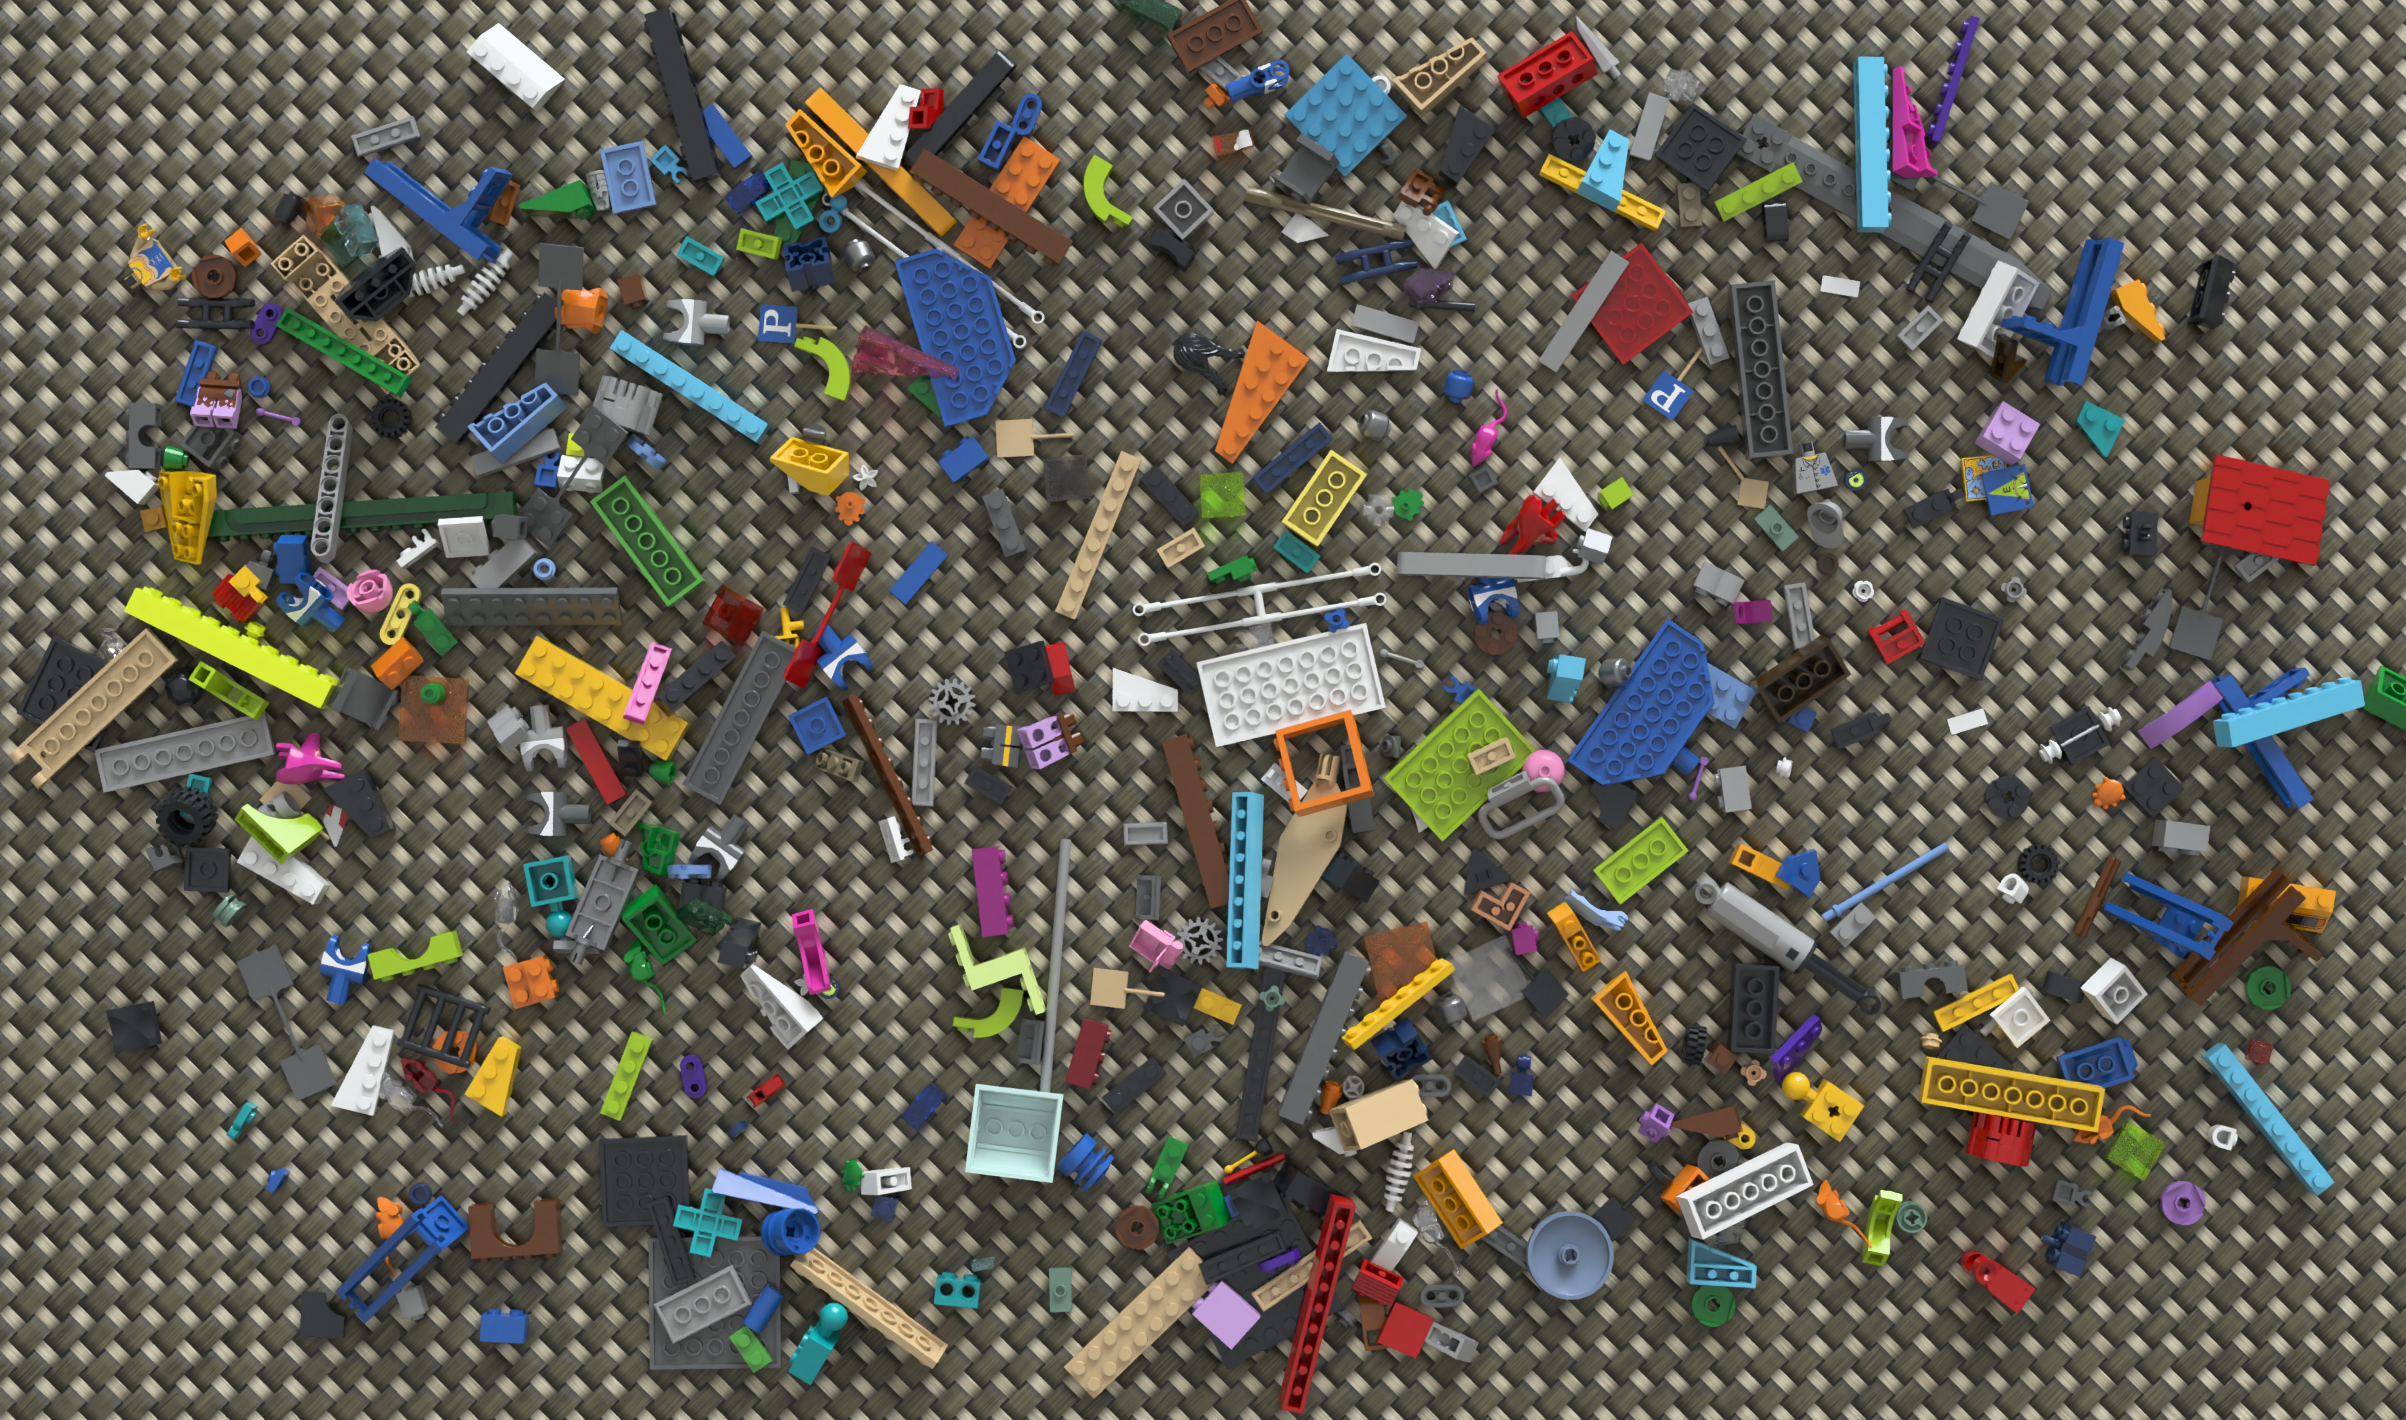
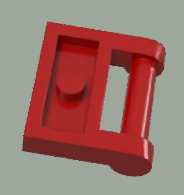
(1899, 643)

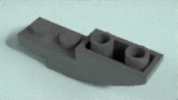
(2155, 623)
(1361, 810)

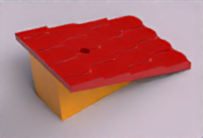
(2261, 510)

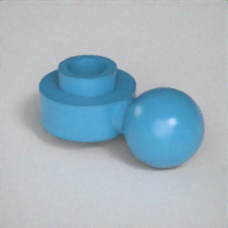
(837, 204)

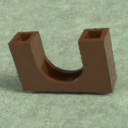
(488, 1244)

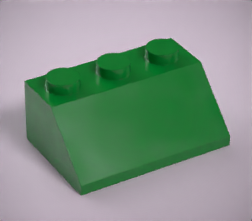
(2387, 697)

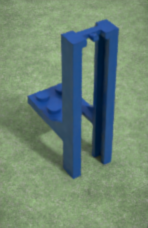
(456, 223)
(2082, 317)
(2265, 750)
(2179, 922)
(436, 1225)

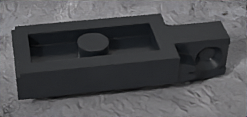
(1932, 507)
(1858, 729)

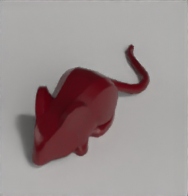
(424, 1079)

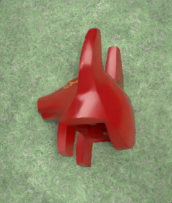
(1533, 524)

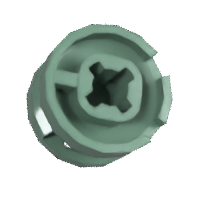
(229, 910)
(1911, 1217)

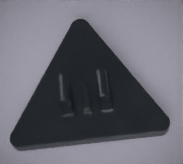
(1482, 873)

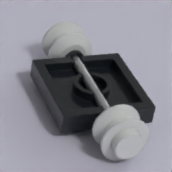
(2079, 735)

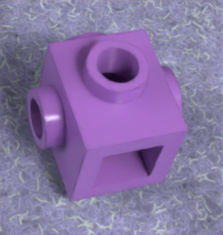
(1656, 1123)

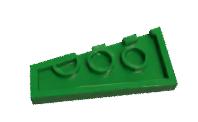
(784, 227)

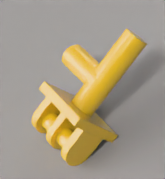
(788, 626)

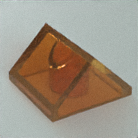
(321, 211)

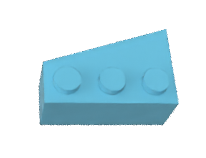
(1606, 173)
(1564, 677)
(1718, 1268)

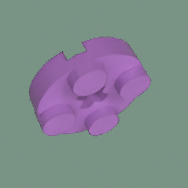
(2194, 1206)

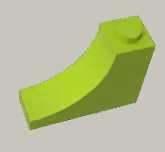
(279, 836)

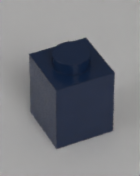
(885, 1207)

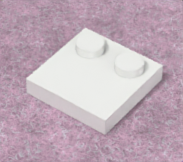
(464, 537)
(2020, 1017)

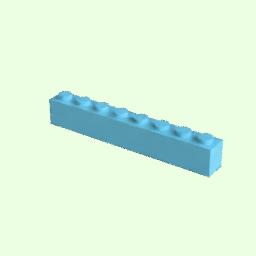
(1870, 144)
(690, 387)
(2289, 712)
(1245, 880)
(2267, 1119)

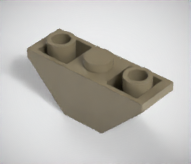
(839, 764)

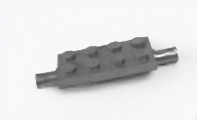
(602, 902)

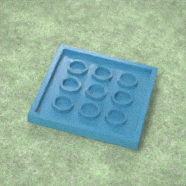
(1346, 114)

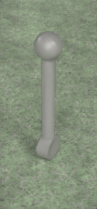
(1419, 663)

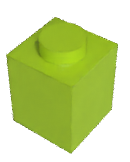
(1614, 494)

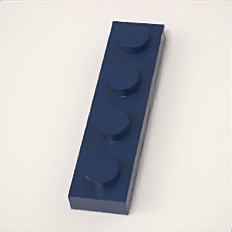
(1073, 374)
(1292, 458)

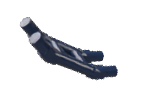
(1368, 272)

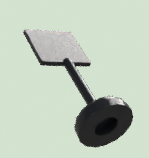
(1615, 1216)

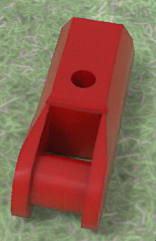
(768, 1088)

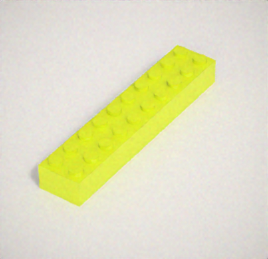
(230, 647)

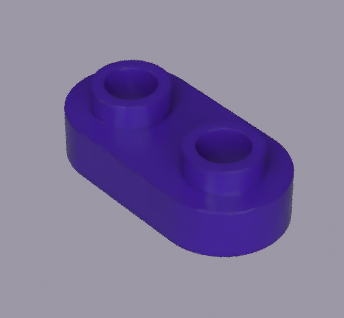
(266, 323)
(693, 1076)
(1289, 1258)

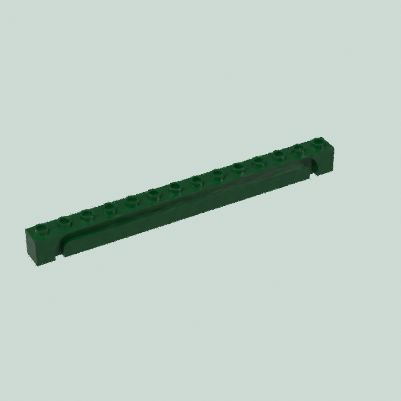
(360, 515)

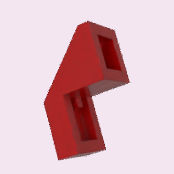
(930, 108)
(1060, 668)

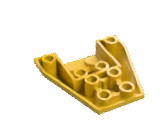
(188, 510)

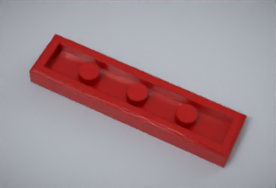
(596, 761)

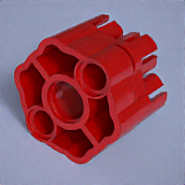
(2001, 1139)

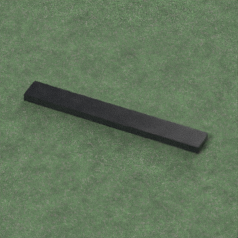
(1259, 1060)

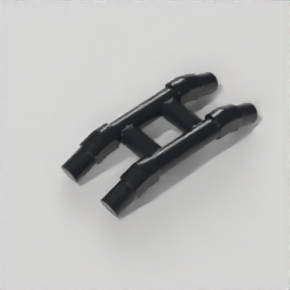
(1951, 257)
(207, 323)

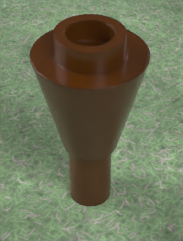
(1492, 1046)

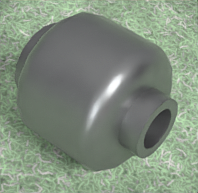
(859, 255)
(1374, 425)
(1615, 672)
(1451, 1009)

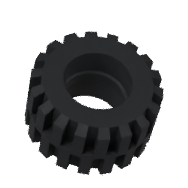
(179, 829)

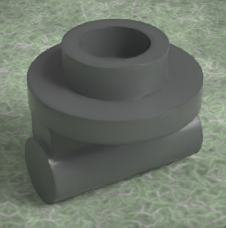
(1389, 156)
(814, 433)
(1391, 746)

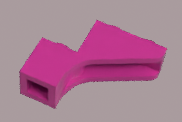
(812, 951)

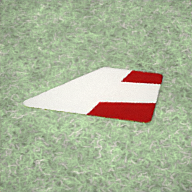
(335, 822)

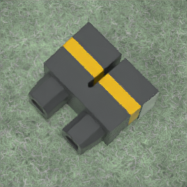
(1002, 755)

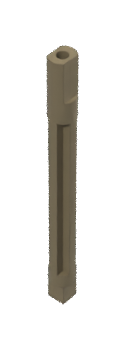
(1325, 213)

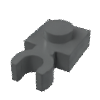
(1201, 1041)
(2068, 1193)

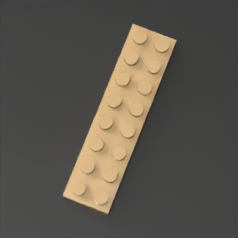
(870, 1306)
(1139, 1324)

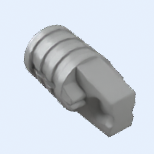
(599, 196)

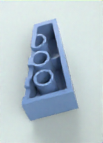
(518, 422)

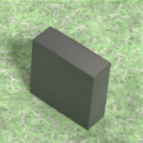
(1483, 479)

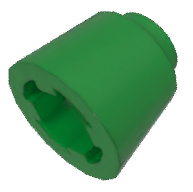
(175, 458)
(433, 694)
(663, 771)

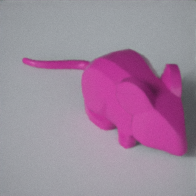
(1486, 438)

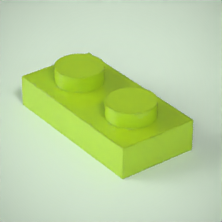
(759, 243)

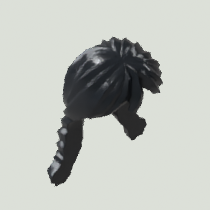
(1193, 353)

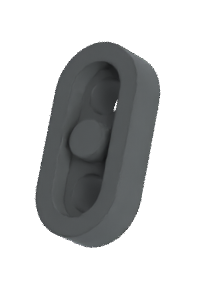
(1429, 1084)
(1441, 1295)

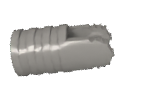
(2118, 315)

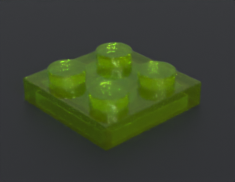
(1222, 495)
(2135, 1150)

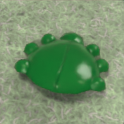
(1408, 503)
(852, 1175)

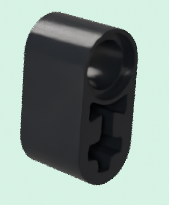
(1775, 222)
(2063, 987)

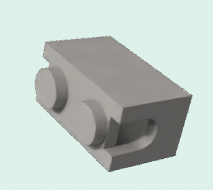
(1733, 789)

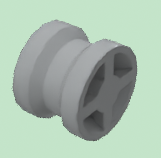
(1355, 1089)

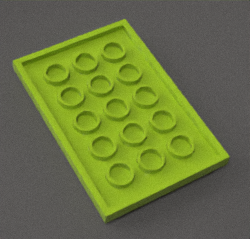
(1437, 773)

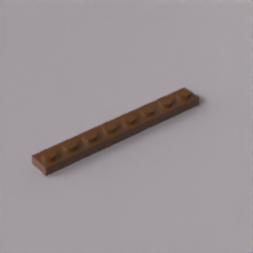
(884, 769)

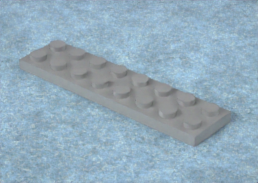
(184, 752)

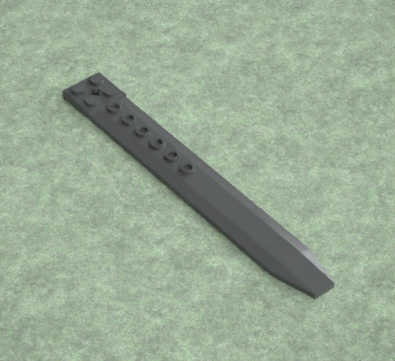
(1910, 223)

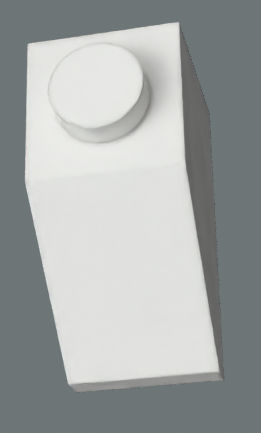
(135, 484)
(1330, 1138)
(886, 1181)

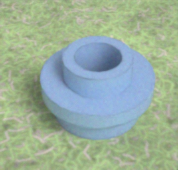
(538, 566)

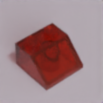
(733, 615)

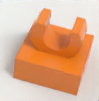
(1216, 96)

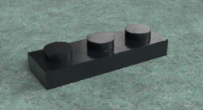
(1169, 496)
(807, 580)
(1134, 1085)

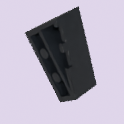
(1464, 145)
(363, 803)
(739, 946)
(1304, 1189)

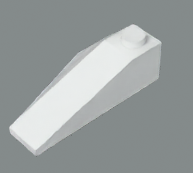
(786, 1010)

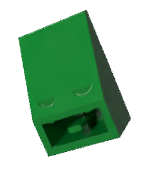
(1192, 1212)

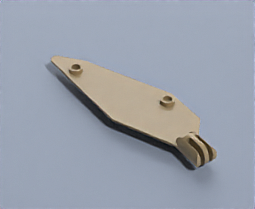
(1304, 852)

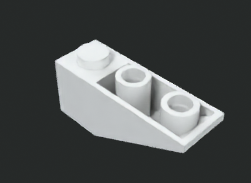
(388, 236)

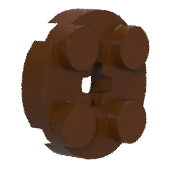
(204, 269)
(1507, 636)
(1137, 1214)

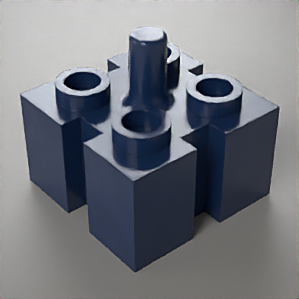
(808, 264)
(1401, 1049)
(2068, 1248)

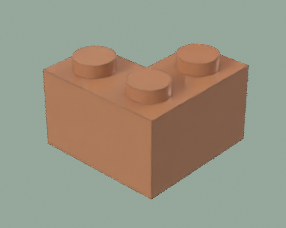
(1501, 911)

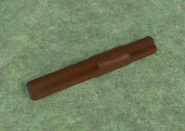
(2097, 897)

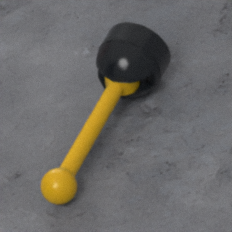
(1262, 1148)

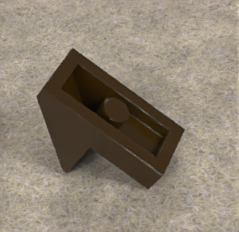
(2005, 360)

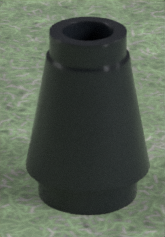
(1724, 436)

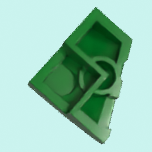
(657, 847)

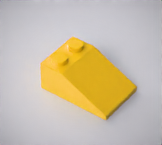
(812, 465)

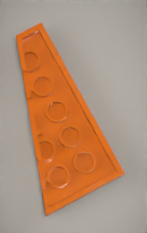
(1263, 380)

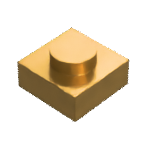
(153, 519)

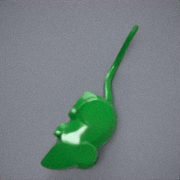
(641, 968)

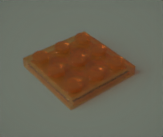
(434, 723)
(1399, 957)

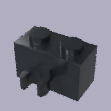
(2140, 533)

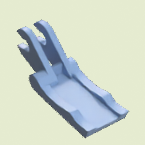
(1609, 919)

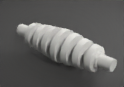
(434, 279)
(485, 282)
(1398, 1171)

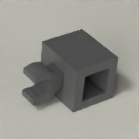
(509, 526)
(263, 571)

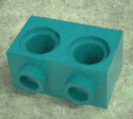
(957, 1297)

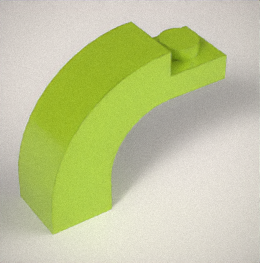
(1094, 182)
(839, 371)
(228, 691)
(1008, 1009)
(1879, 1227)

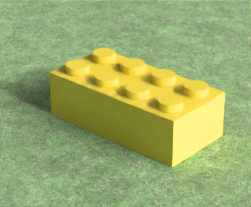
(1323, 498)

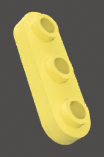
(392, 620)

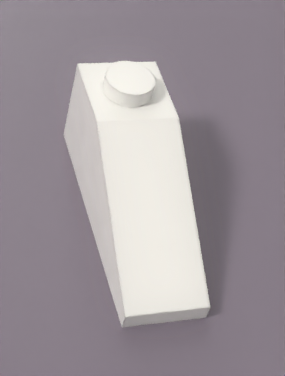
(1394, 1245)

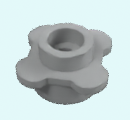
(2019, 589)

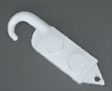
(1557, 567)

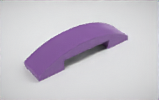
(2181, 715)

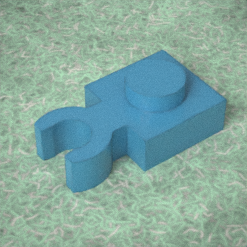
(667, 162)

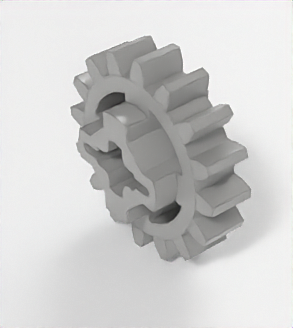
(948, 687)
(1213, 945)

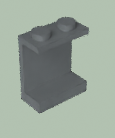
(1306, 170)
(363, 698)

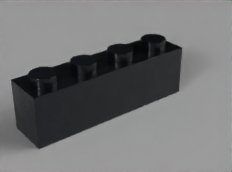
(695, 679)

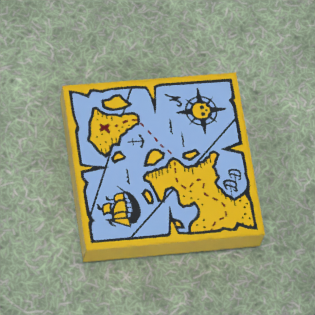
(1971, 475)

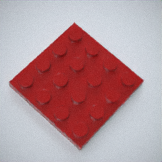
(1638, 307)

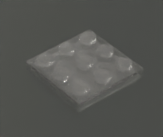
(1488, 978)

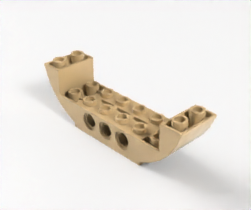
(320, 284)

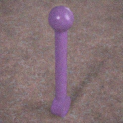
(295, 421)
(1703, 761)

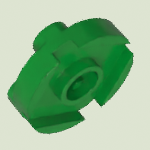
(2257, 979)
(1719, 1314)

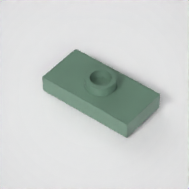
(1776, 528)
(1060, 1289)

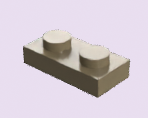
(1689, 205)
(631, 813)

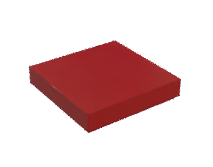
(1404, 1329)

